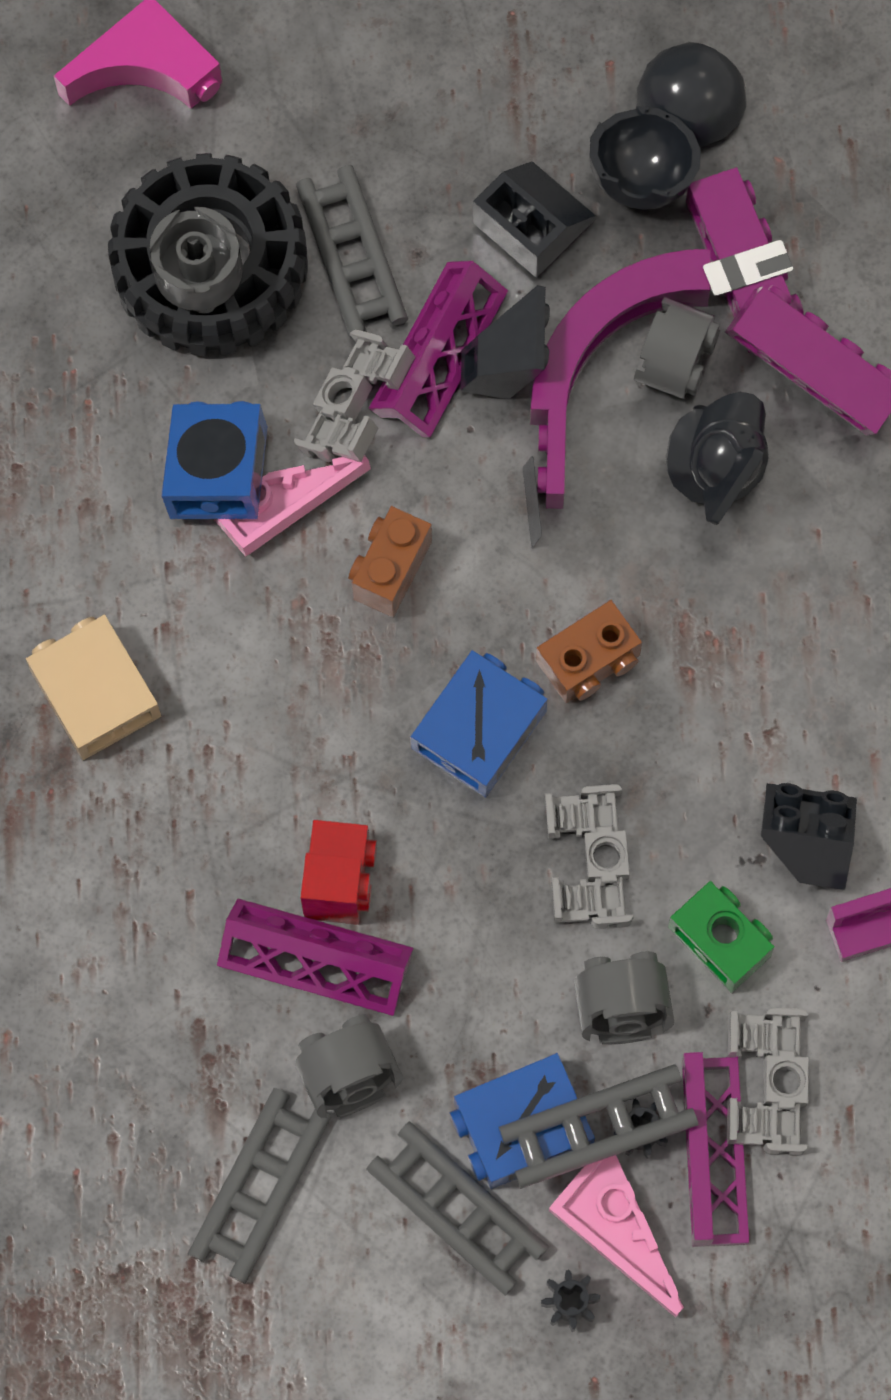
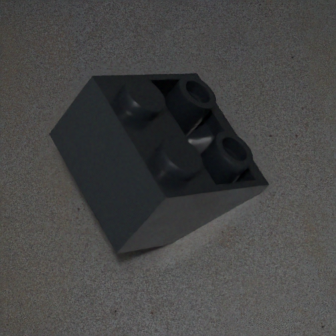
(530, 216)

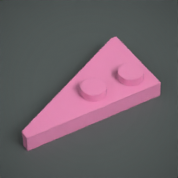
(288, 497)
(607, 1217)

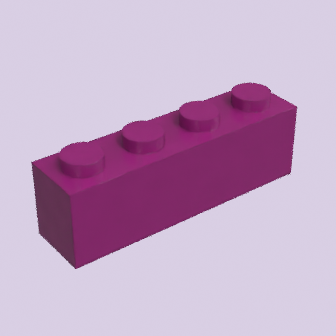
(730, 225)
(813, 358)

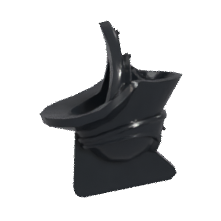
(719, 452)

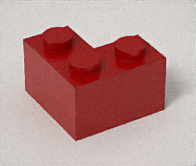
(335, 874)

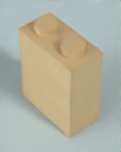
(93, 686)

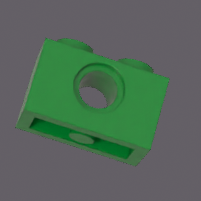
(728, 962)

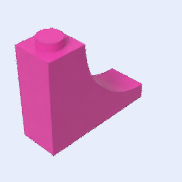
(144, 51)

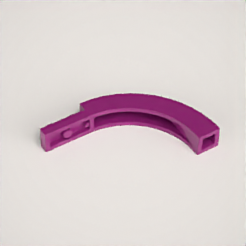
(587, 324)

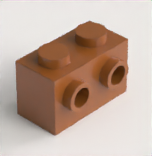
(391, 562)
(589, 652)

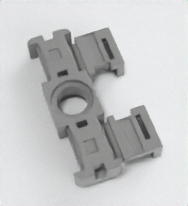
(335, 424)
(598, 817)
(767, 1121)

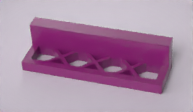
(430, 335)
(861, 925)
(319, 942)
(698, 1155)

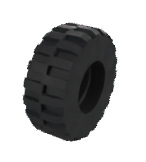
(258, 214)

